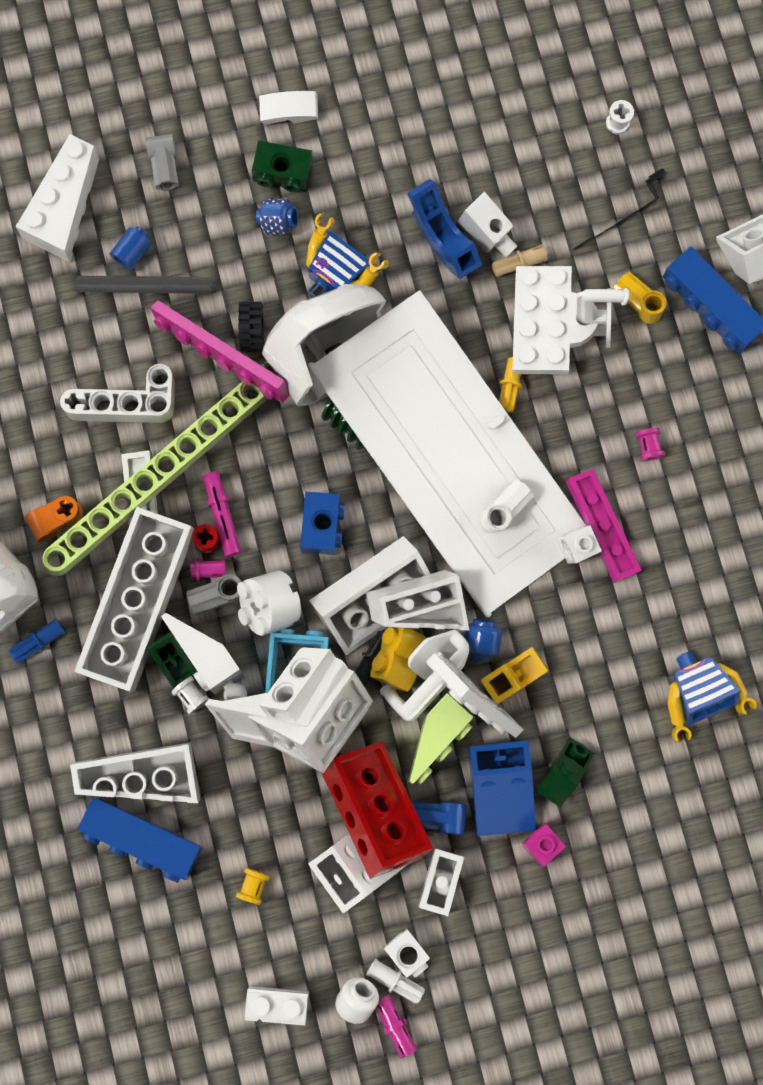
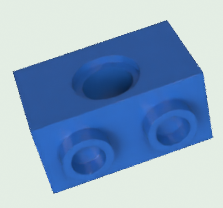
(318, 506)

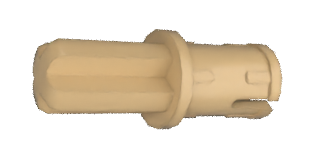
(524, 258)

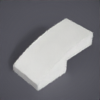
(290, 105)

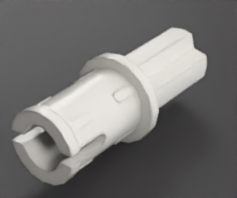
(395, 981)

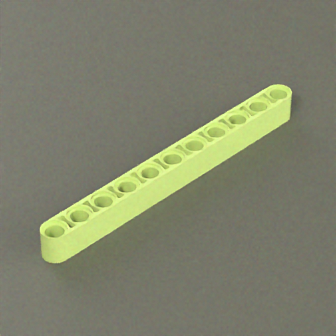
(152, 473)

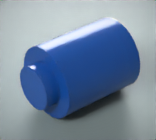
(131, 247)

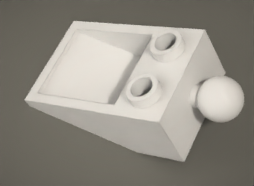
(210, 658)

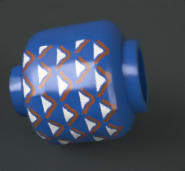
(277, 216)

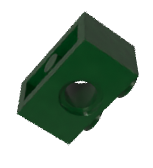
(272, 155)

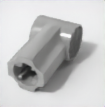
(162, 155)
(212, 595)

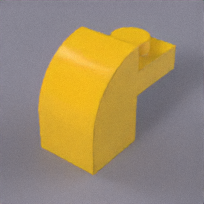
(514, 675)

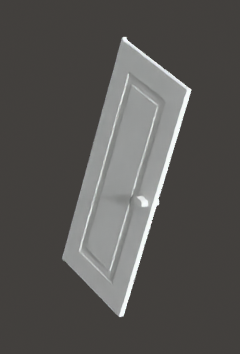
(447, 449)

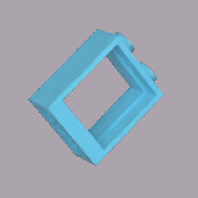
(287, 637)

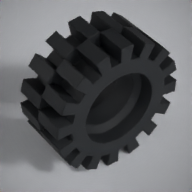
(251, 327)

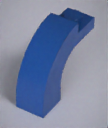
(441, 233)

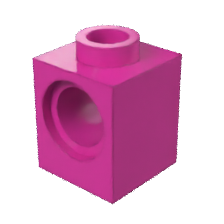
(543, 845)

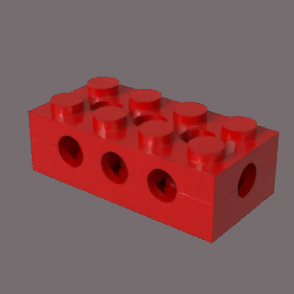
(376, 810)

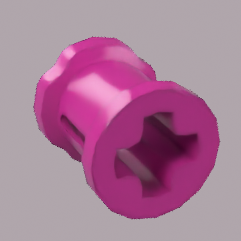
(650, 444)

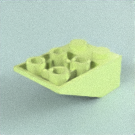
(438, 730)

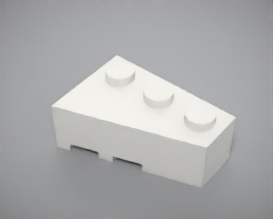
(421, 602)

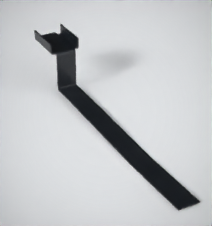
(655, 176)

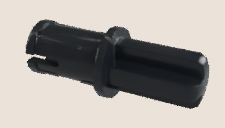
(364, 668)

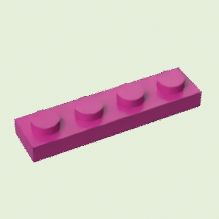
(600, 516)

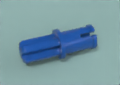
(37, 641)

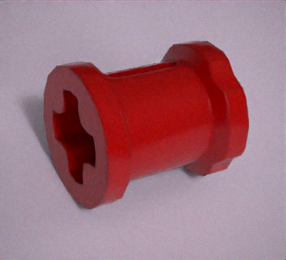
(200, 532)

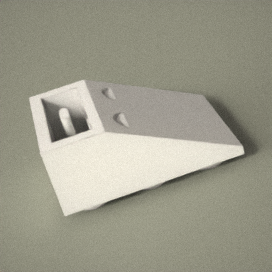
(345, 875)

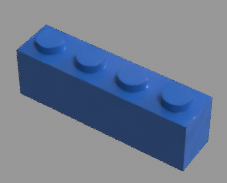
(714, 300)
(139, 838)

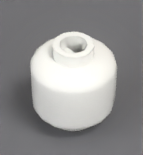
(357, 1000)

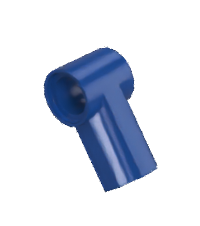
(442, 816)

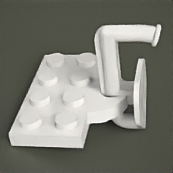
(554, 319)
(440, 665)

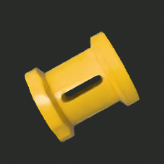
(252, 886)

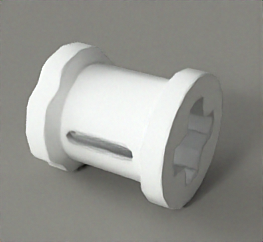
(619, 117)
(190, 695)

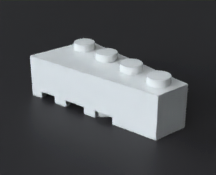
(60, 200)
(153, 774)

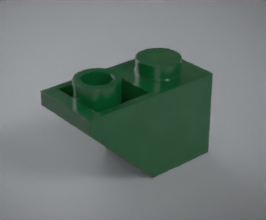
(565, 772)

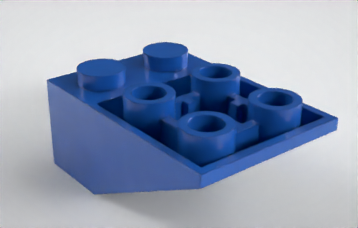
(502, 788)

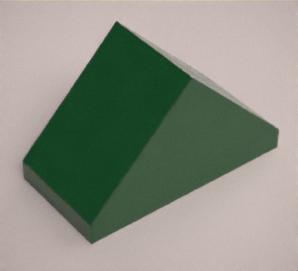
(171, 659)

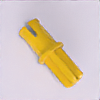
(510, 387)

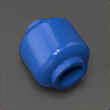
(483, 639)

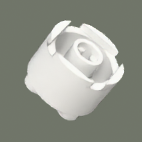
(268, 603)

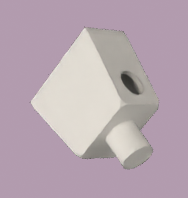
(487, 226)

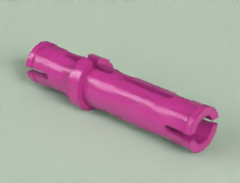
(212, 483)

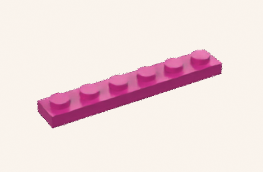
(225, 356)

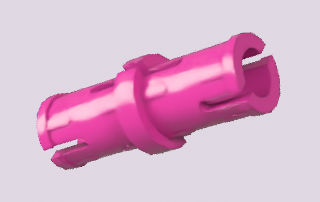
(395, 1027)

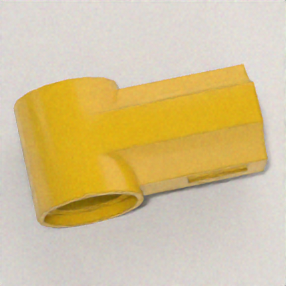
(640, 296)

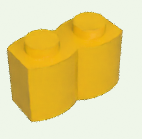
(391, 662)

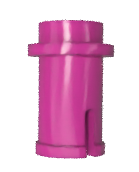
(207, 569)

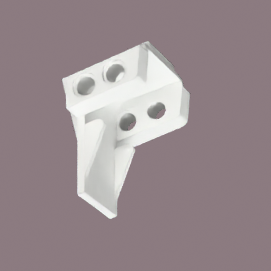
(313, 721)

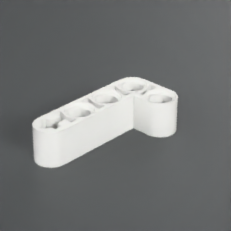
(120, 398)

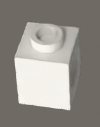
(579, 544)
(403, 940)

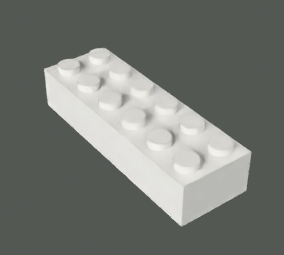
(135, 599)

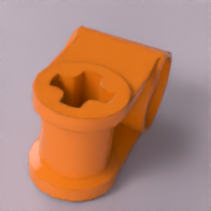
(50, 519)

